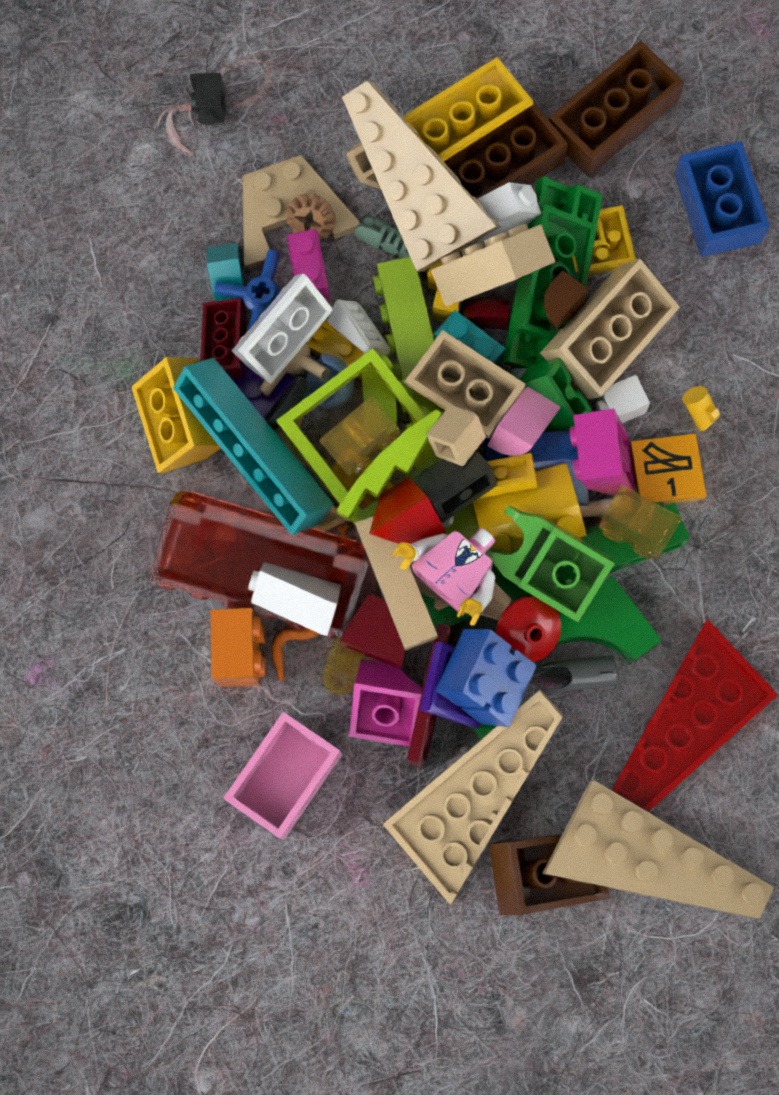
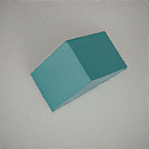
(224, 266)

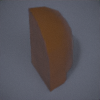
(563, 299)

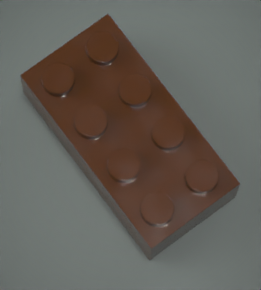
(616, 107)
(512, 153)

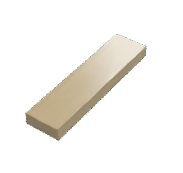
(398, 589)

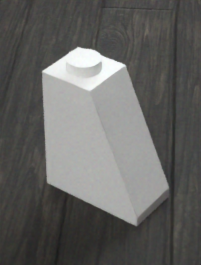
(510, 207)
(295, 596)

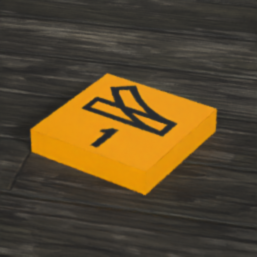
(668, 469)

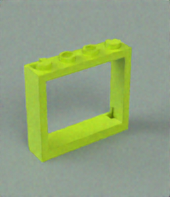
(402, 392)

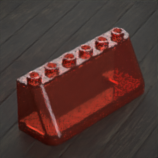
(218, 545)

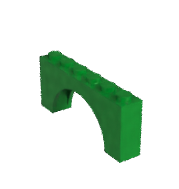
(607, 621)

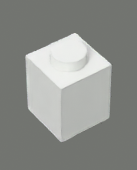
(626, 398)

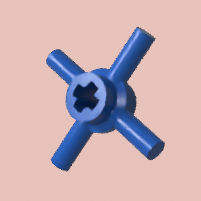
(255, 288)

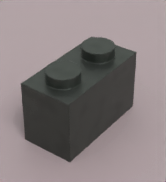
(455, 486)

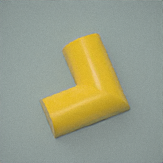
(612, 243)

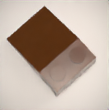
(524, 888)

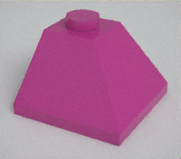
(383, 704)

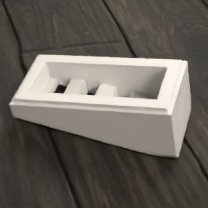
(357, 327)

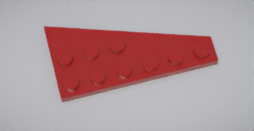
(700, 711)

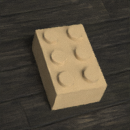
(493, 265)

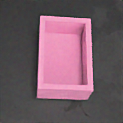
(283, 776)

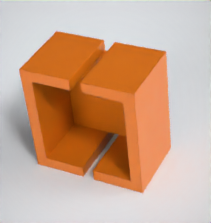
(236, 647)

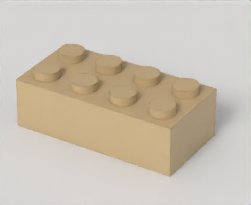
(612, 328)

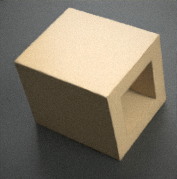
(456, 435)

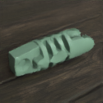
(382, 236)

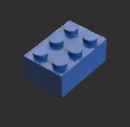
(721, 199)

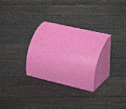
(523, 423)

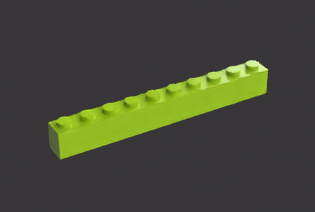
(410, 339)

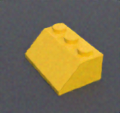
(170, 426)
(552, 499)

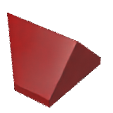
(405, 515)

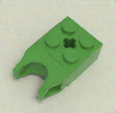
(542, 553)

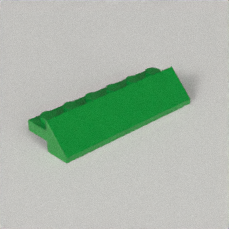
(570, 225)

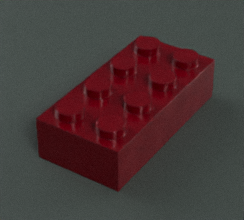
(222, 328)

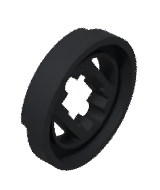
(289, 398)

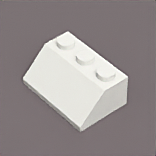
(283, 328)

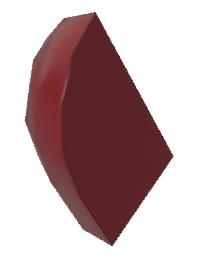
(488, 312)

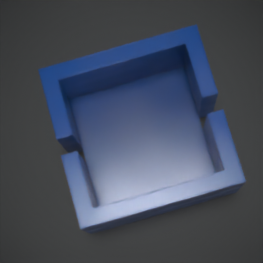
(486, 677)

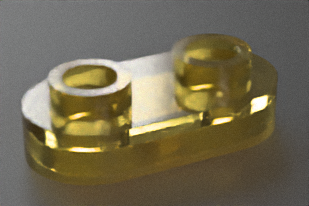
(341, 663)

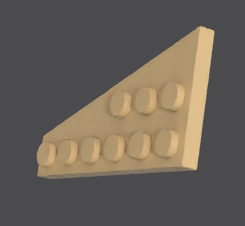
(420, 189)
(635, 852)

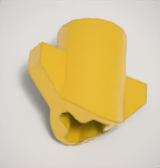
(700, 407)

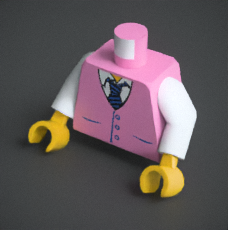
(453, 569)

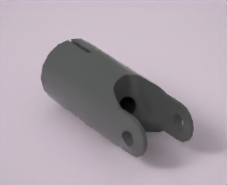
(585, 673)

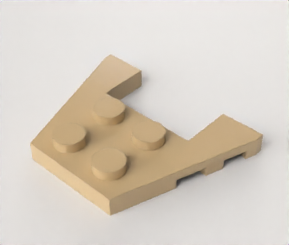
(268, 197)

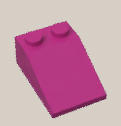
(602, 452)

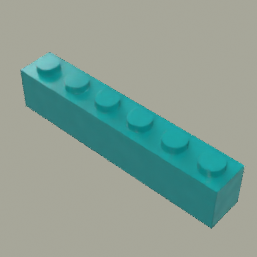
(252, 446)

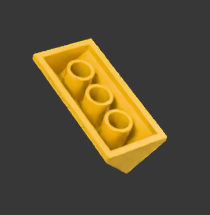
(469, 109)

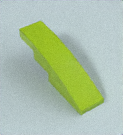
(398, 456)

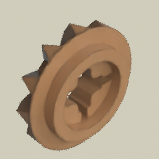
(322, 214)

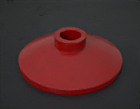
(524, 616)

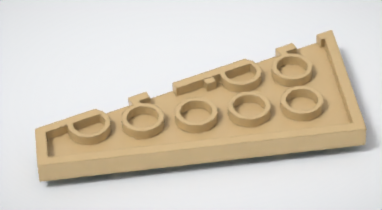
(462, 807)

